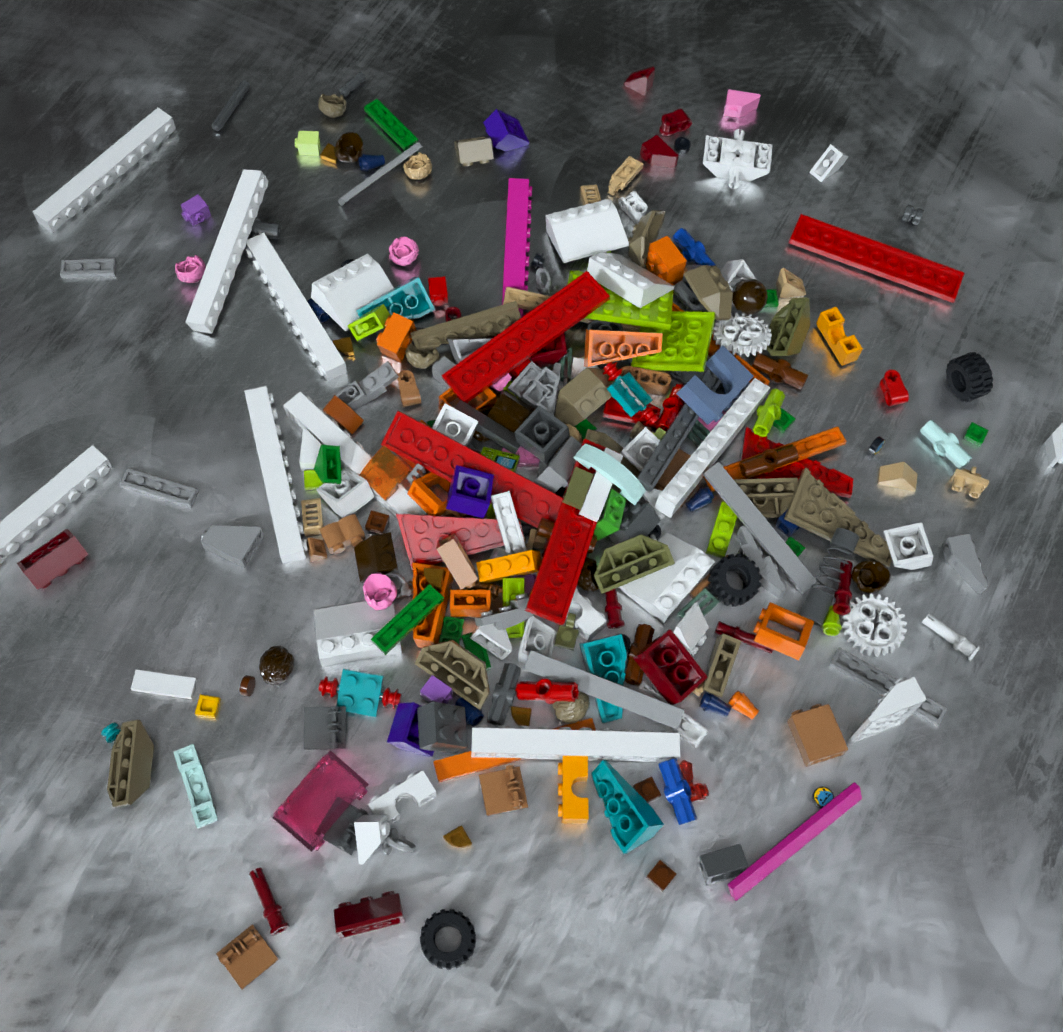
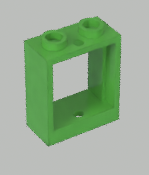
(613, 513)

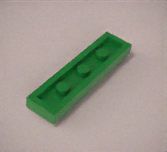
(390, 124)
(407, 619)

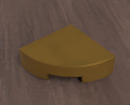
(329, 154)
(344, 345)
(434, 577)
(521, 715)
(458, 838)

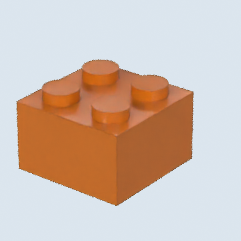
(666, 260)
(396, 337)

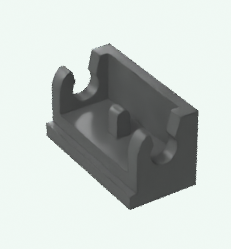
(723, 864)

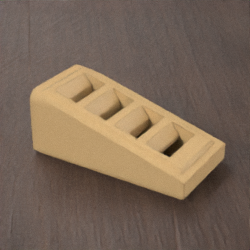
(588, 189)
(314, 529)

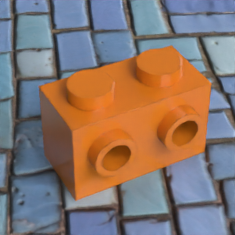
(469, 602)

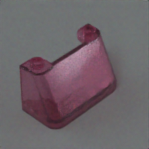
(319, 801)

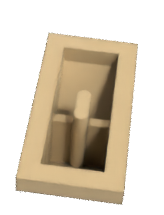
(789, 285)
(898, 476)

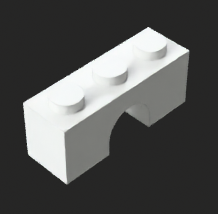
(591, 621)
(416, 787)

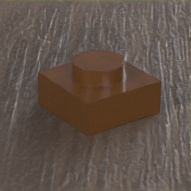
(377, 522)
(647, 789)
(661, 875)

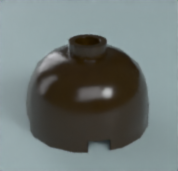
(749, 296)

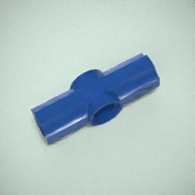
(692, 250)
(677, 791)

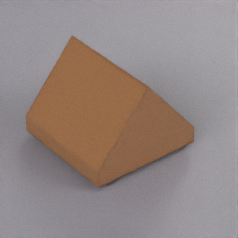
(316, 549)

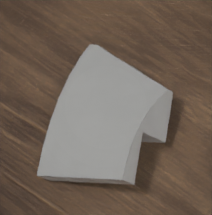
(536, 387)

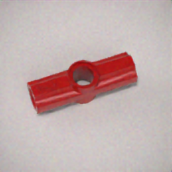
(671, 408)
(547, 691)

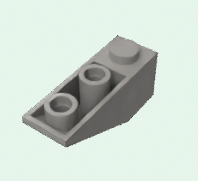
(963, 559)

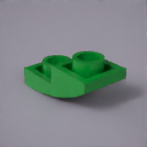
(452, 629)

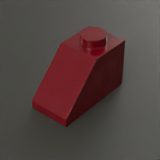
(658, 153)

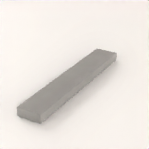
(379, 174)
(881, 682)

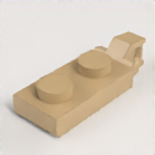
(624, 175)

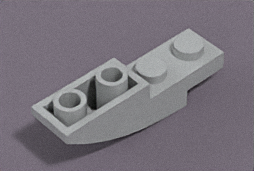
(369, 388)
(768, 569)
(507, 615)

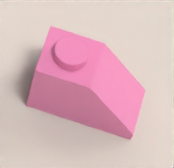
(740, 103)

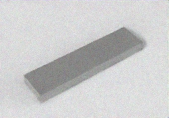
(159, 487)

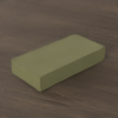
(577, 488)

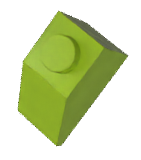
(369, 322)

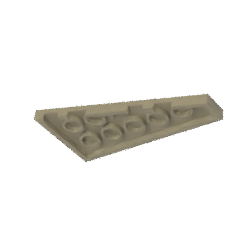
(476, 325)
(823, 512)

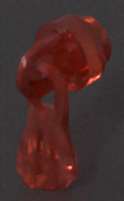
(699, 789)

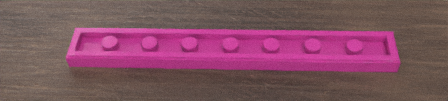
(794, 841)

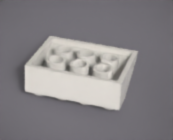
(586, 230)
(627, 278)
(350, 289)
(668, 588)
(347, 631)
(892, 709)

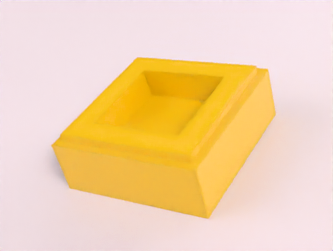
(208, 706)

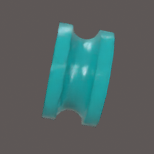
(111, 732)

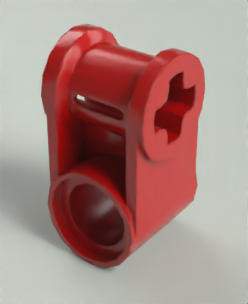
(893, 388)

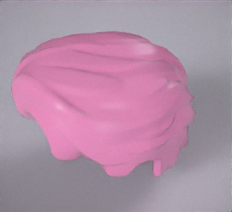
(403, 251)
(190, 270)
(379, 591)

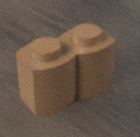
(342, 534)

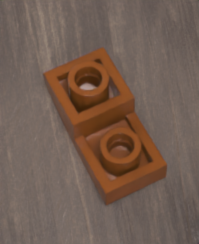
(343, 415)

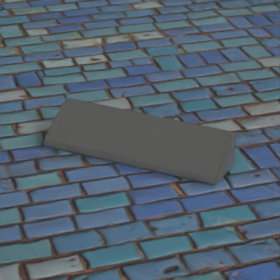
(490, 428)

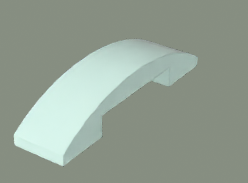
(612, 470)
(196, 786)

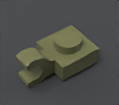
(566, 635)

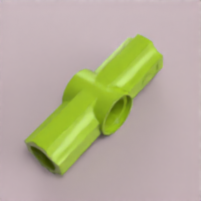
(769, 412)

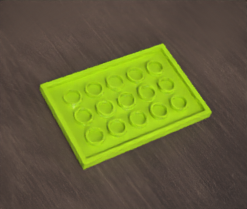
(619, 310)

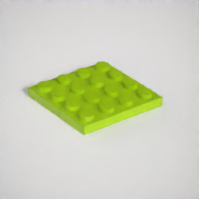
(683, 346)

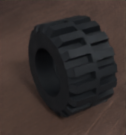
(969, 376)
(746, 571)
(448, 919)

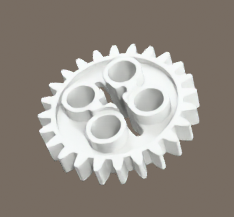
(742, 334)
(891, 629)

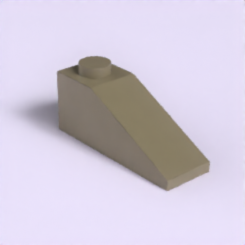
(721, 664)

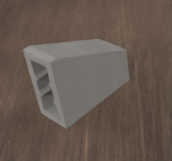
(233, 542)

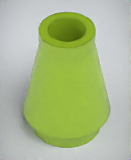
(831, 624)

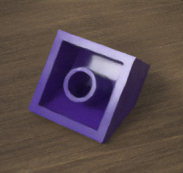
(505, 131)
(470, 491)
(405, 730)

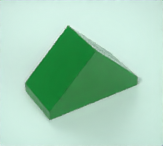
(329, 464)

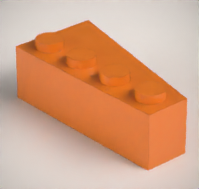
(612, 346)
(430, 628)

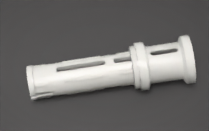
(959, 642)

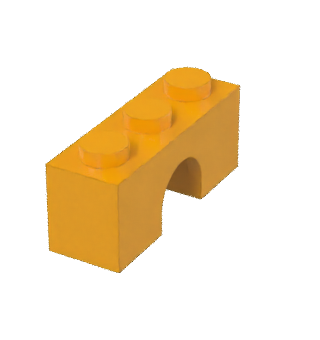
(831, 326)
(505, 566)
(573, 808)

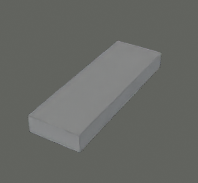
(88, 268)

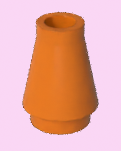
(742, 704)

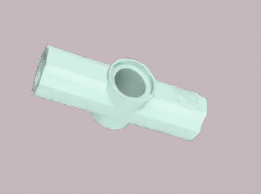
(946, 444)

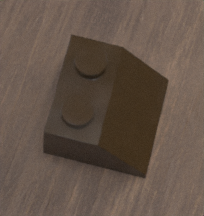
(510, 411)
(375, 556)

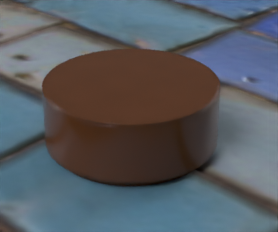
(247, 685)

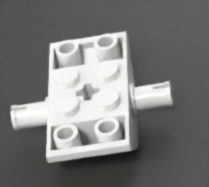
(737, 158)

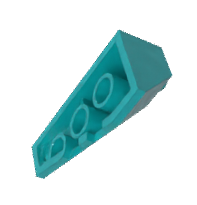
(406, 300)
(606, 659)
(629, 814)

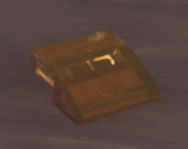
(385, 472)

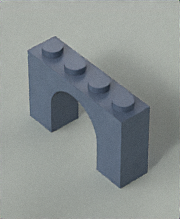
(707, 403)

